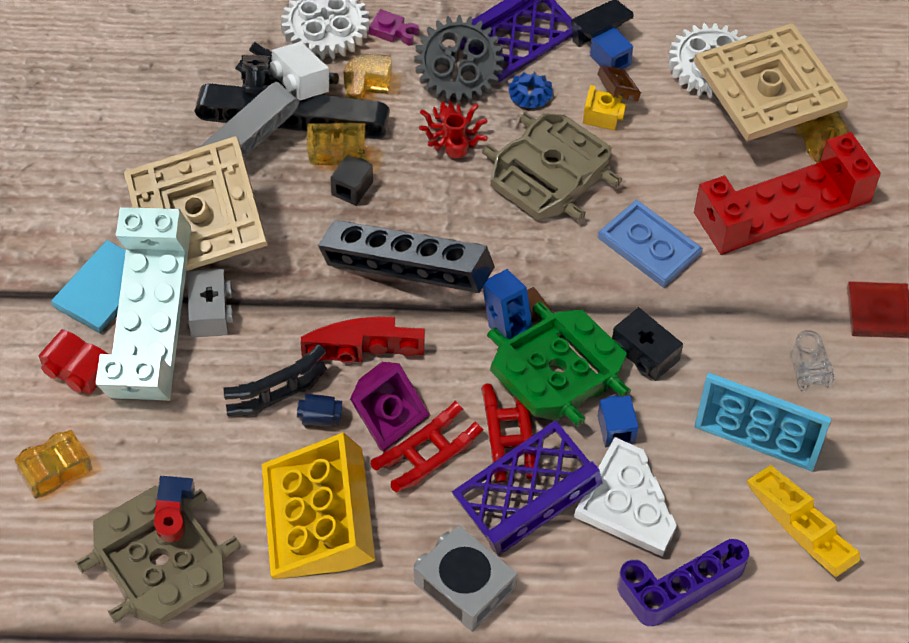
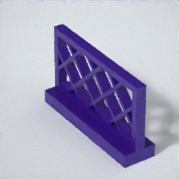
(506, 12)
(536, 511)

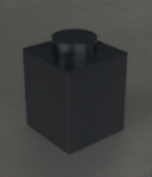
(352, 179)

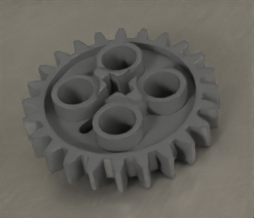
(435, 53)

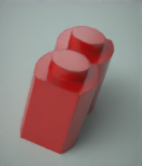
(71, 361)

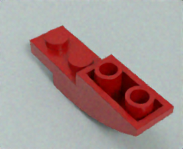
(350, 338)

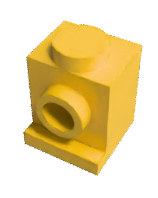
(603, 109)

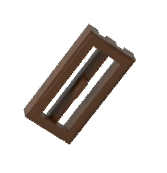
(618, 85)

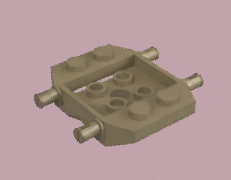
(580, 165)
(151, 590)

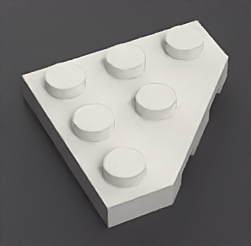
(629, 500)

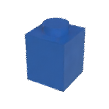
(611, 49)
(617, 419)

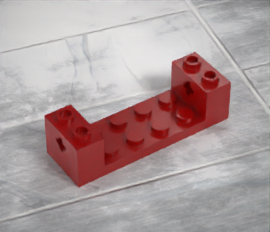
(790, 200)

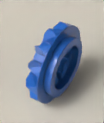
(539, 96)

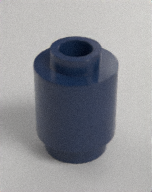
(319, 410)

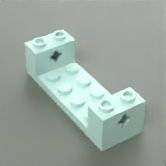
(148, 305)

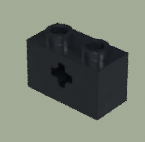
(647, 344)

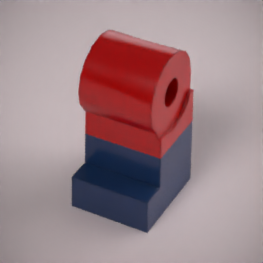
(170, 505)

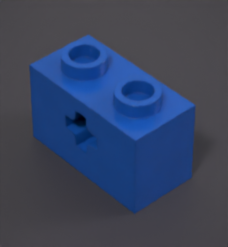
(507, 304)

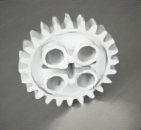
(326, 25)
(690, 43)

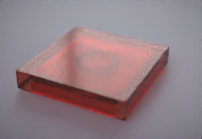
(878, 309)

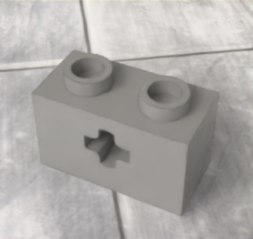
(208, 304)

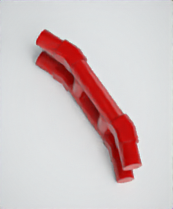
(432, 432)
(500, 442)

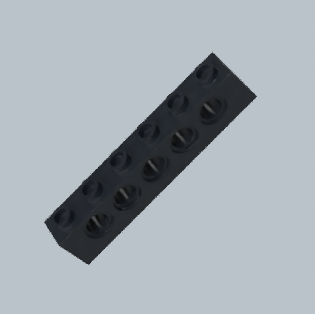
(407, 256)

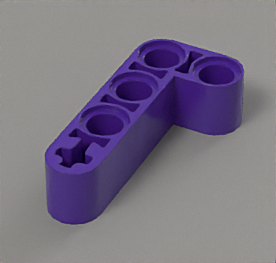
(686, 577)

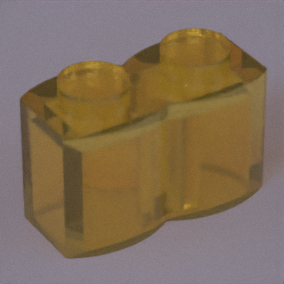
(53, 463)

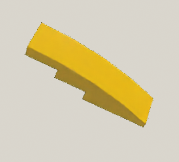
(800, 518)

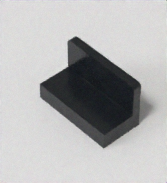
(599, 20)

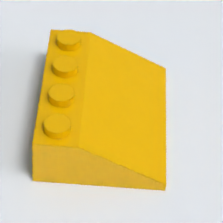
(317, 509)

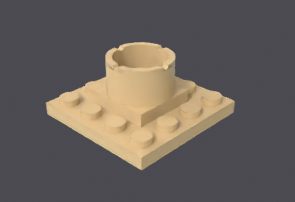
(770, 81)
(213, 195)

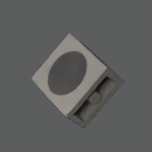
(464, 577)

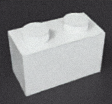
(300, 70)

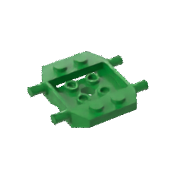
(526, 361)

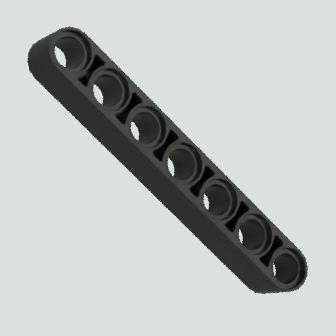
(223, 102)

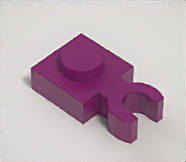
(392, 26)

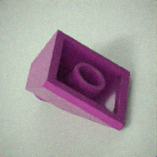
(387, 403)

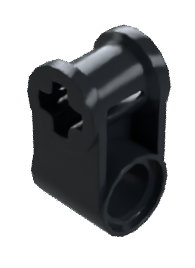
(255, 73)

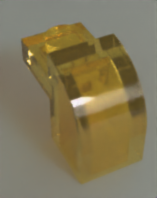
(367, 74)

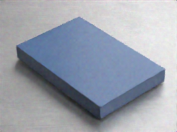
(650, 243)

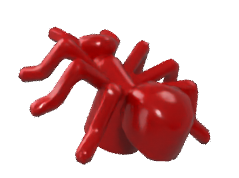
(452, 129)

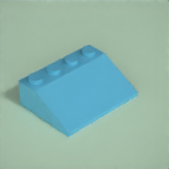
(761, 422)

